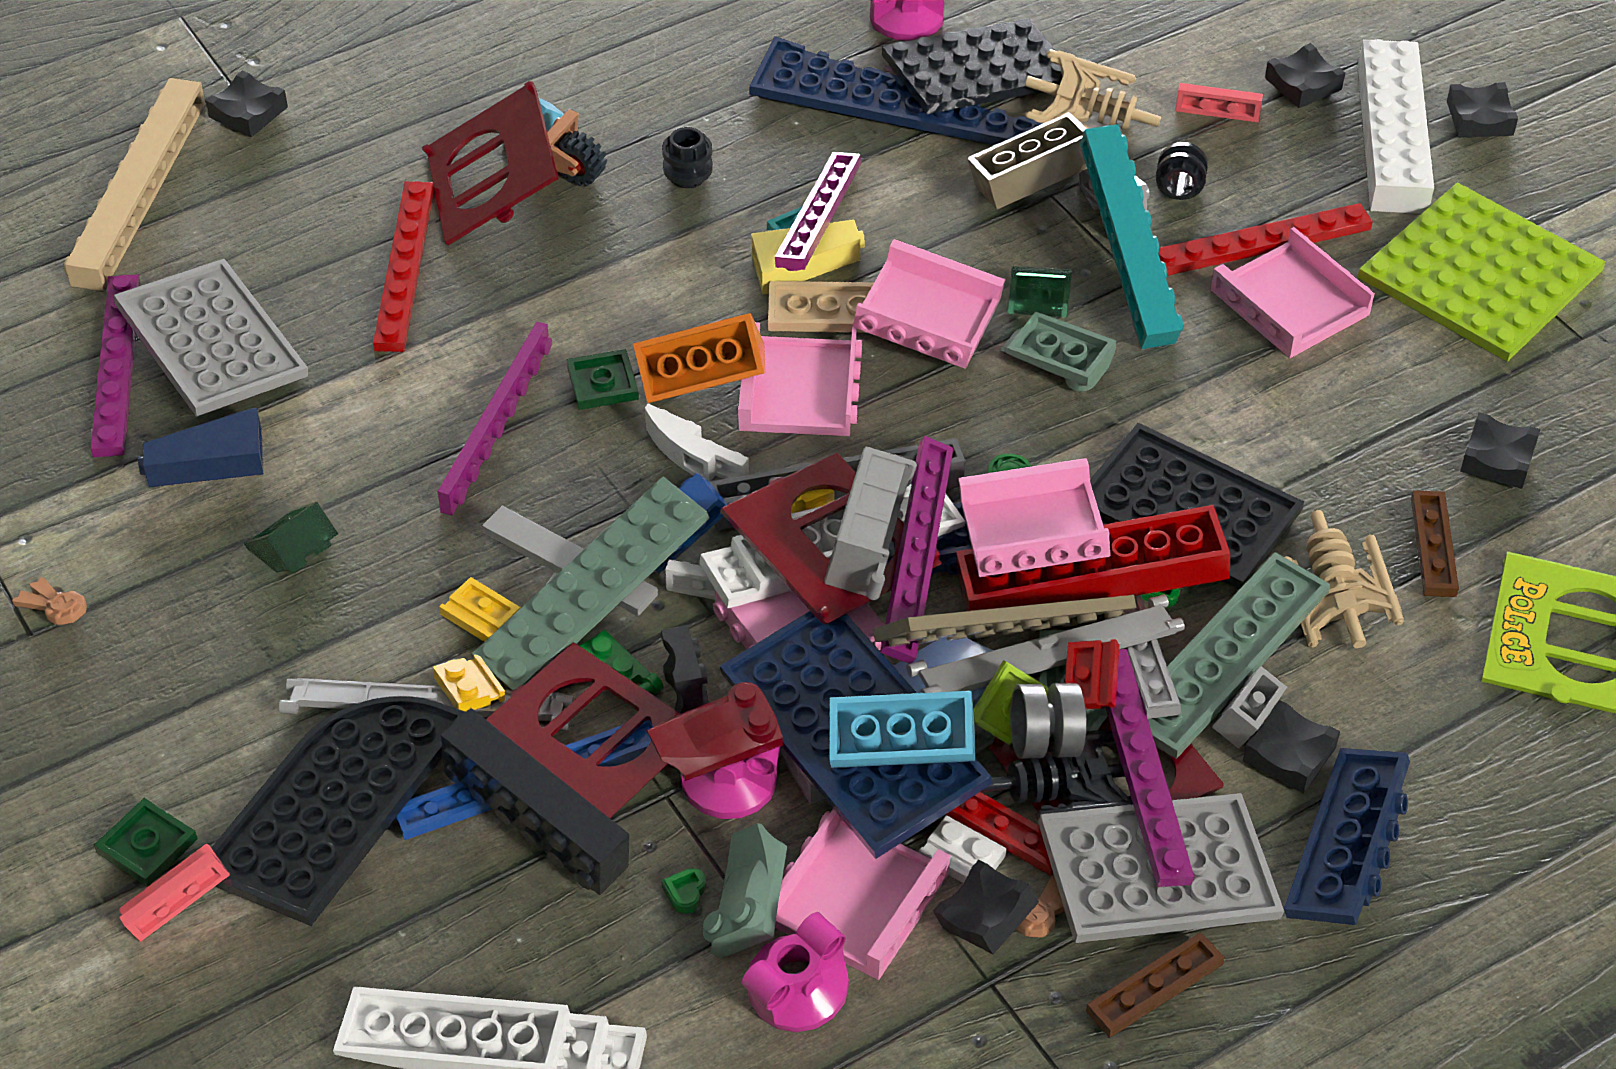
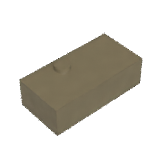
(1029, 161)

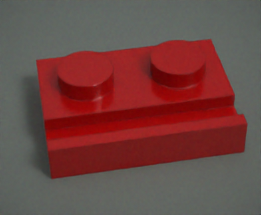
(1095, 670)

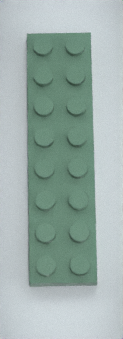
(592, 584)
(1235, 646)

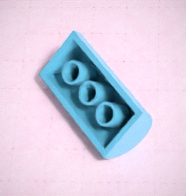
(902, 729)

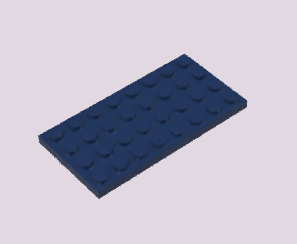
(798, 675)

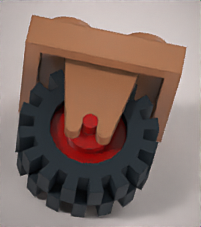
(574, 153)

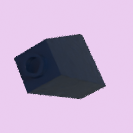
(206, 452)

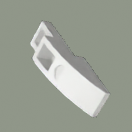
(684, 445)

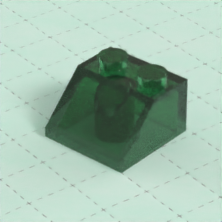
(1039, 291)
(293, 538)

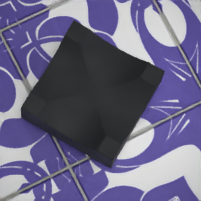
(1304, 76)
(246, 104)
(1481, 111)
(1500, 451)
(683, 669)
(1291, 747)
(986, 907)

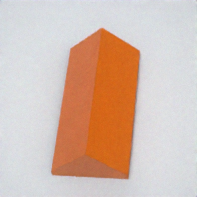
(700, 357)

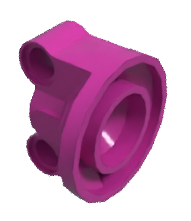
(907, 18)
(736, 788)
(805, 998)

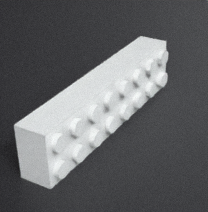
(1395, 127)

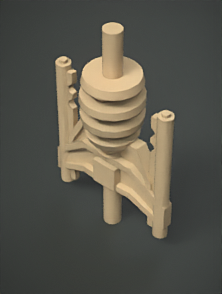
(1080, 93)
(1350, 590)

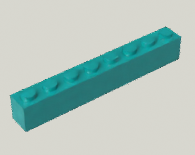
(1131, 237)

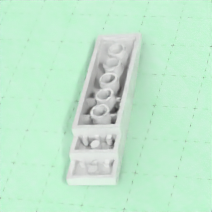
(745, 577)
(480, 1033)

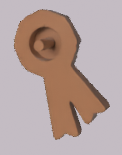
(58, 607)
(1042, 917)

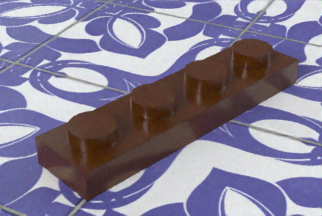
(1434, 543)
(1154, 984)

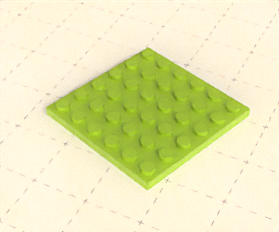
(1481, 271)

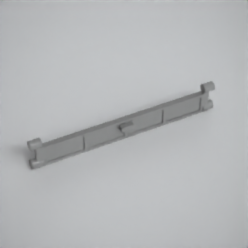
(1048, 650)
(343, 694)

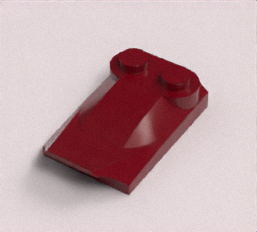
(718, 732)

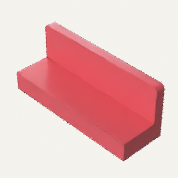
(1219, 102)
(173, 892)

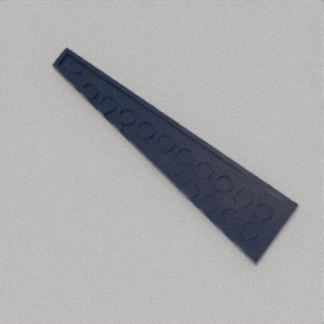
(819, 82)

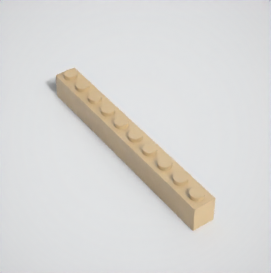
(134, 185)

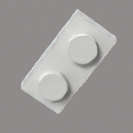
(688, 579)

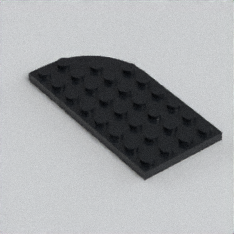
(331, 803)

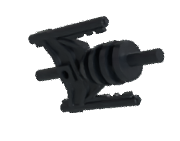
(1082, 778)

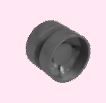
(1047, 719)

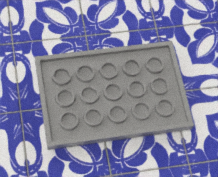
(210, 336)
(1111, 885)

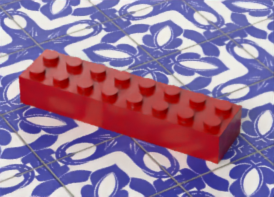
(1144, 559)

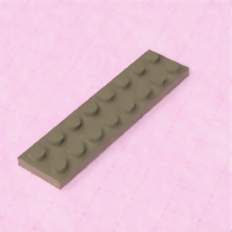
(1009, 620)

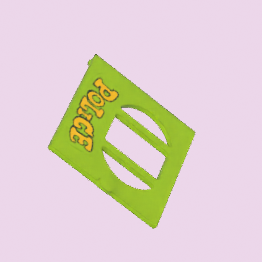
(1521, 624)

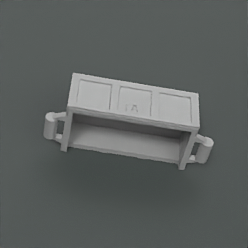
(869, 523)

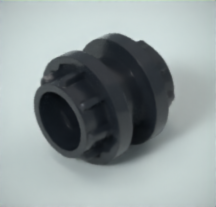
(687, 157)
(1181, 171)

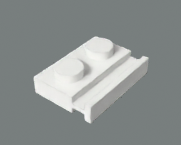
(964, 847)

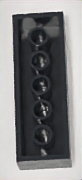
(535, 802)

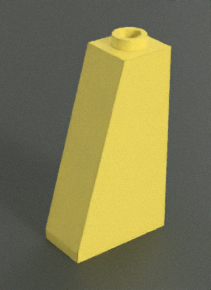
(836, 249)

